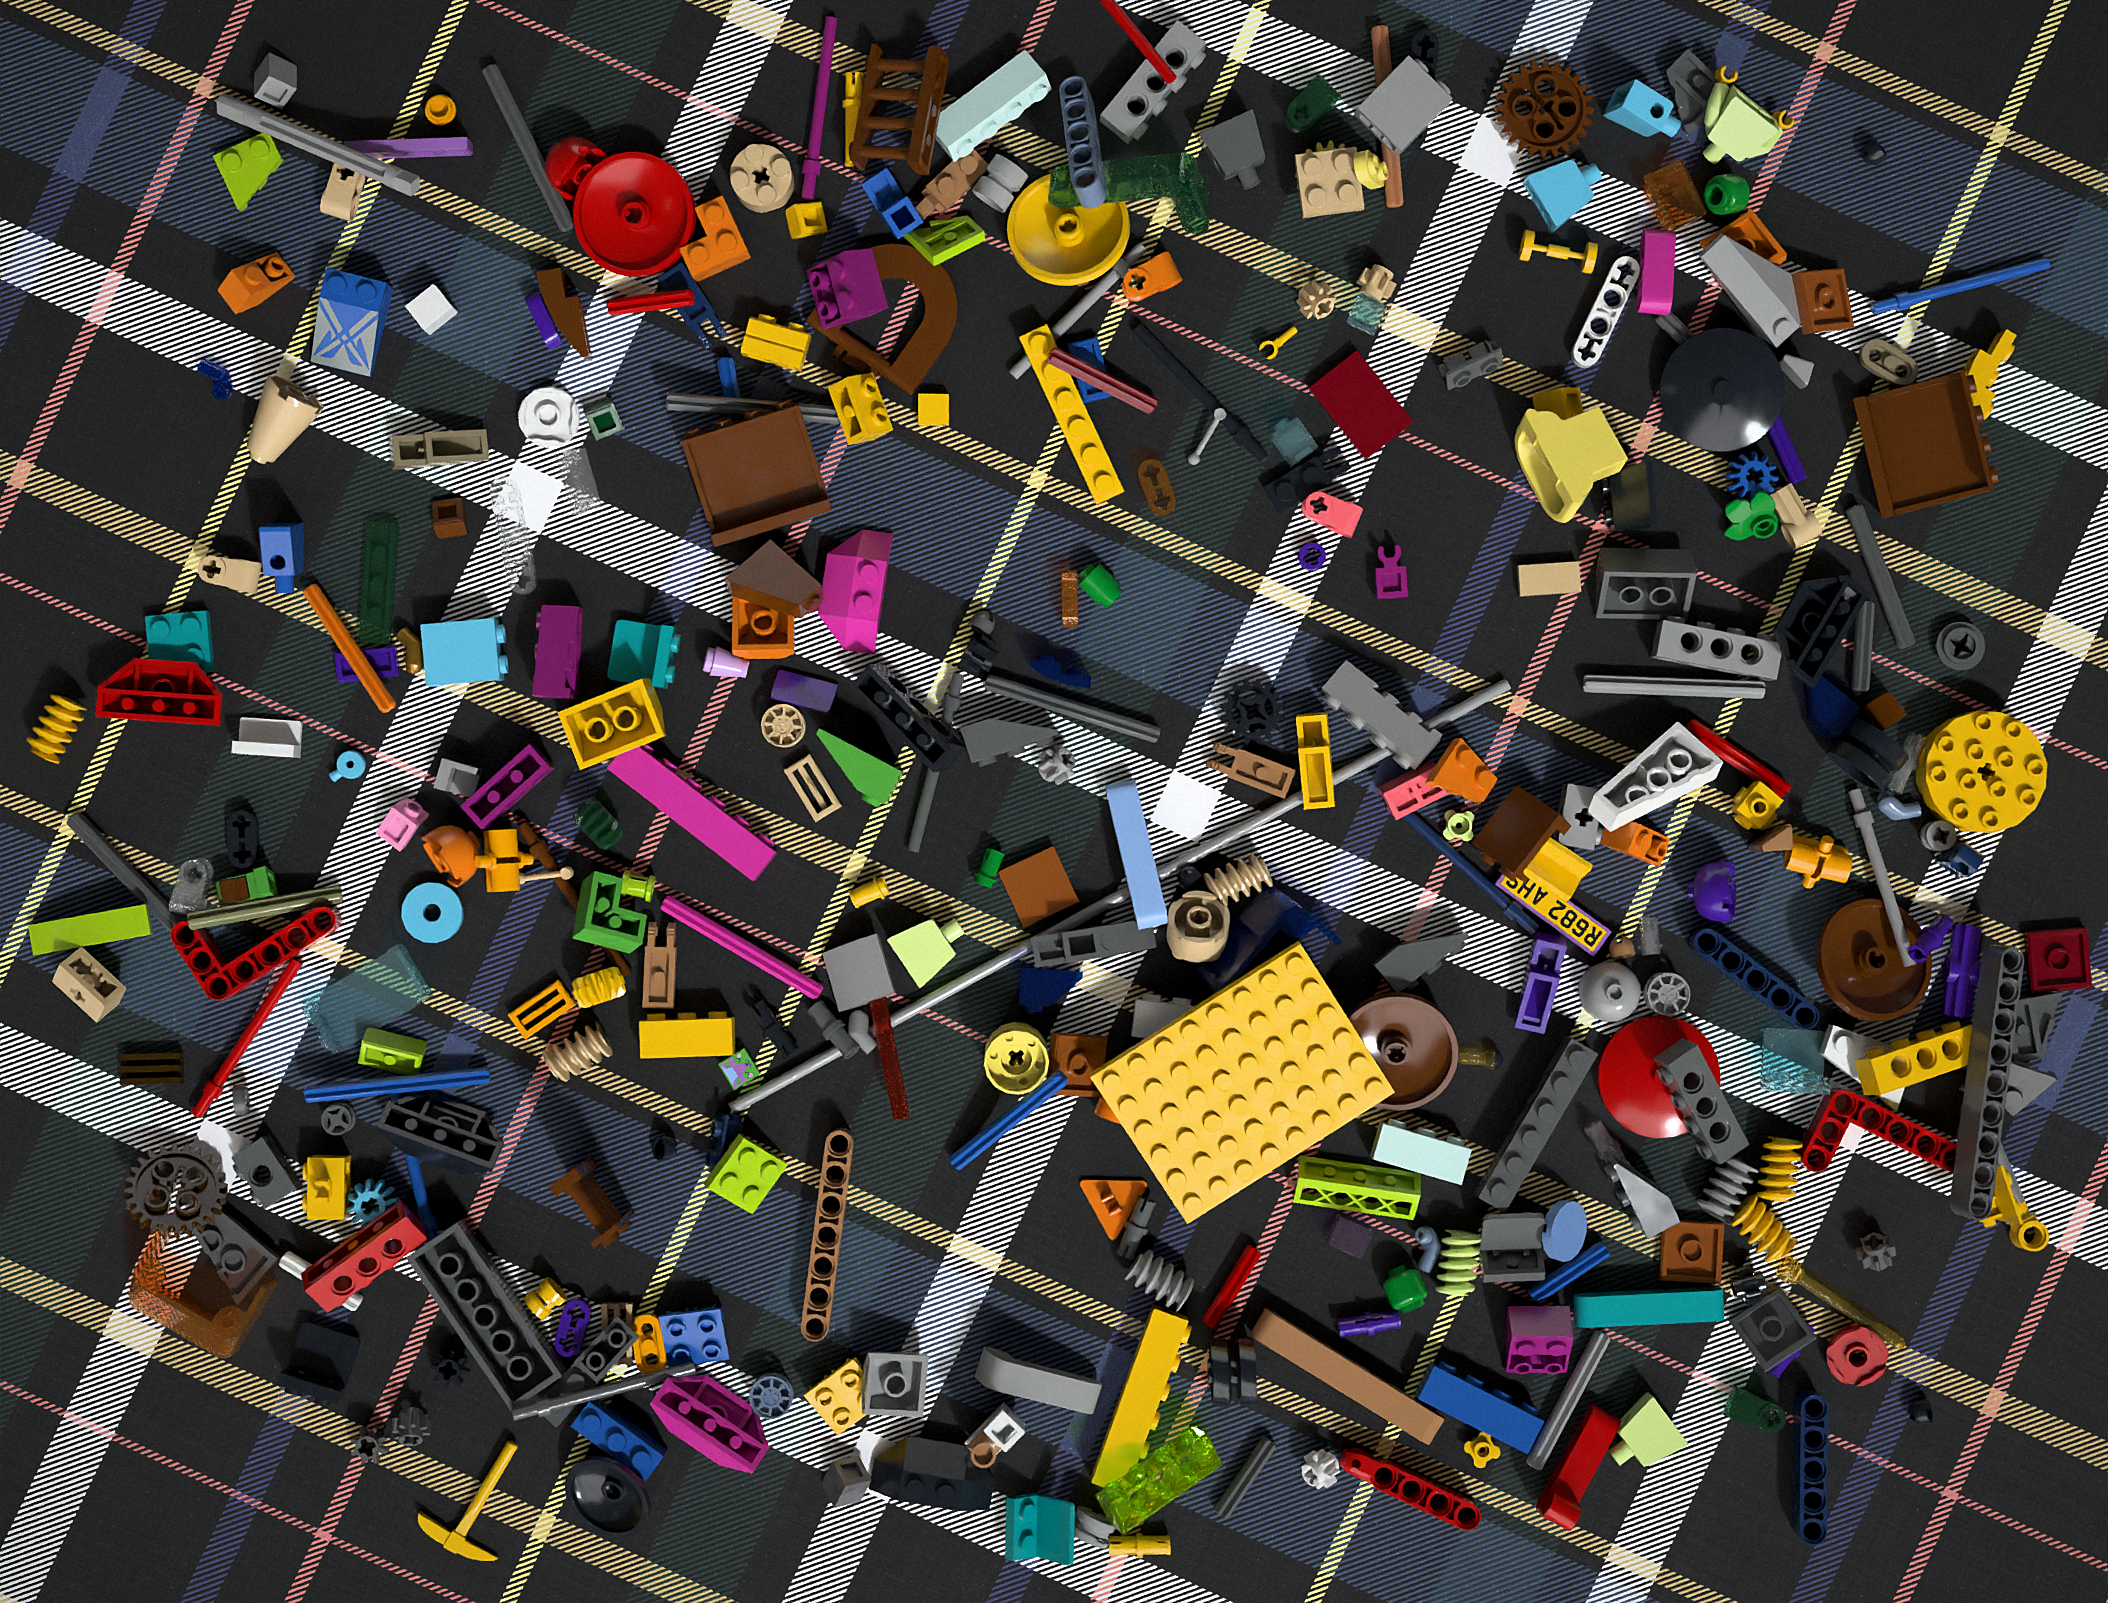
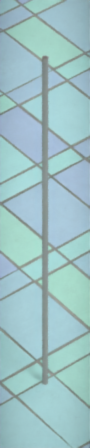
(1111, 900)

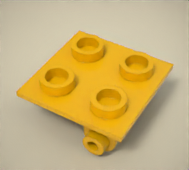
(2004, 1205)
(839, 1396)

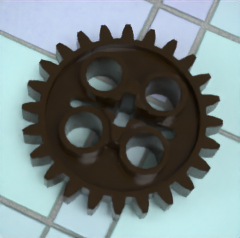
(146, 1186)

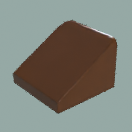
(449, 518)
(1883, 711)

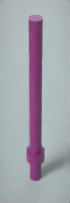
(811, 166)

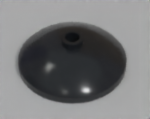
(607, 1496)

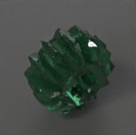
(598, 824)

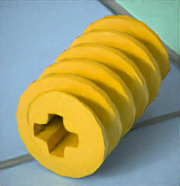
(55, 728)
(1779, 1169)
(1763, 1228)

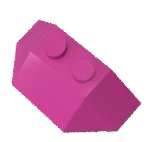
(855, 589)
(712, 1421)

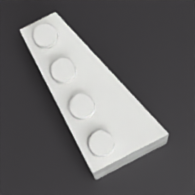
(1656, 777)

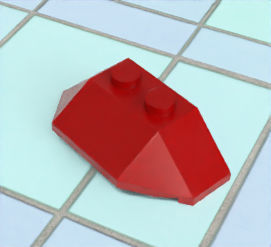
(160, 693)

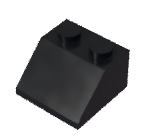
(1629, 498)

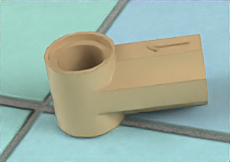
(1797, 522)

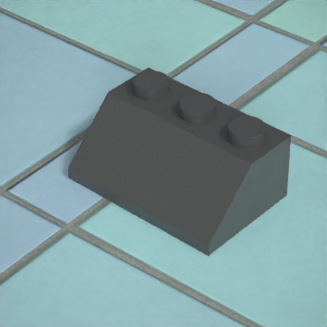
(1644, 583)

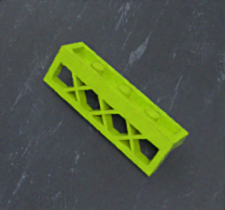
(1358, 1183)

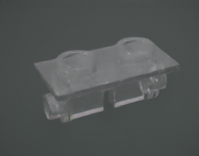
(578, 481)

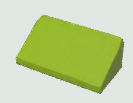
(392, 1052)

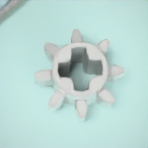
(1320, 1469)

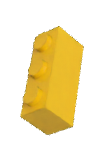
(687, 1035)

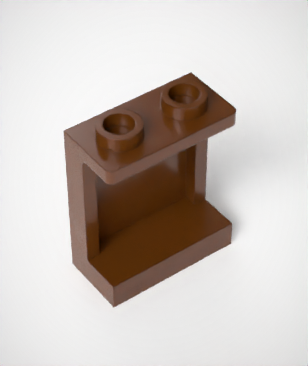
(1518, 833)

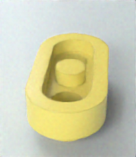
(1370, 169)

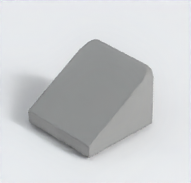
(1796, 369)

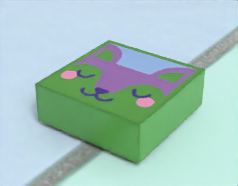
(739, 1068)

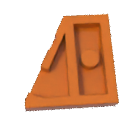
(1462, 773)

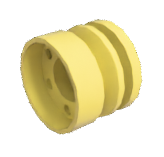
(1016, 1076)

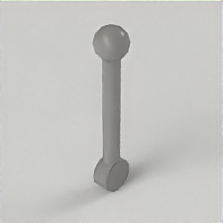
(1219, 414)

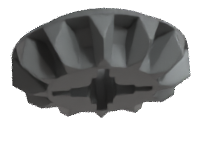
(1973, 642)

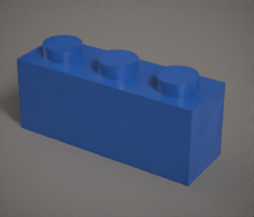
(619, 1438)

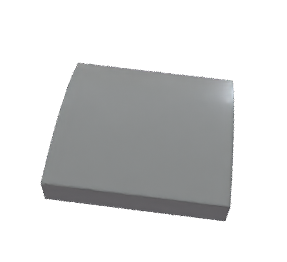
(858, 972)

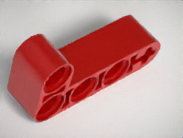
(1576, 1467)

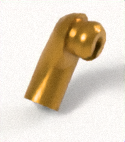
(414, 651)

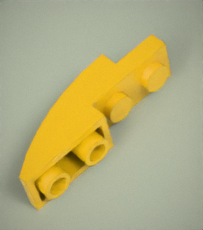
(1984, 368)

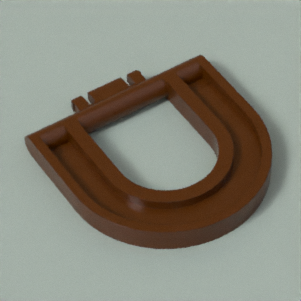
(931, 337)

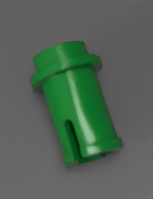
(989, 868)

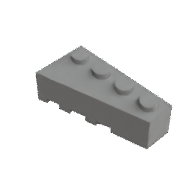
(1380, 716)

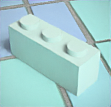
(1421, 1151)

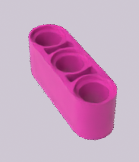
(1656, 271)

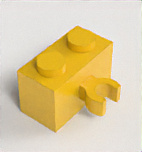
(327, 1187)

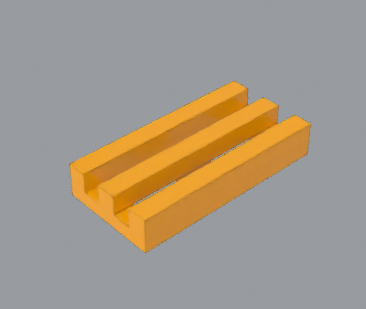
(564, 994)

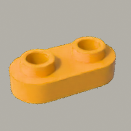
(649, 1343)

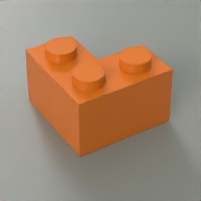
(722, 245)

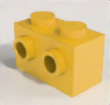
(860, 408)

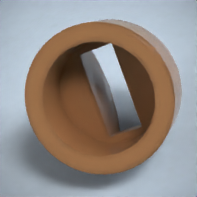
(1621, 950)

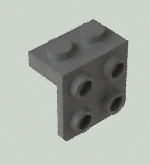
(1512, 1247)

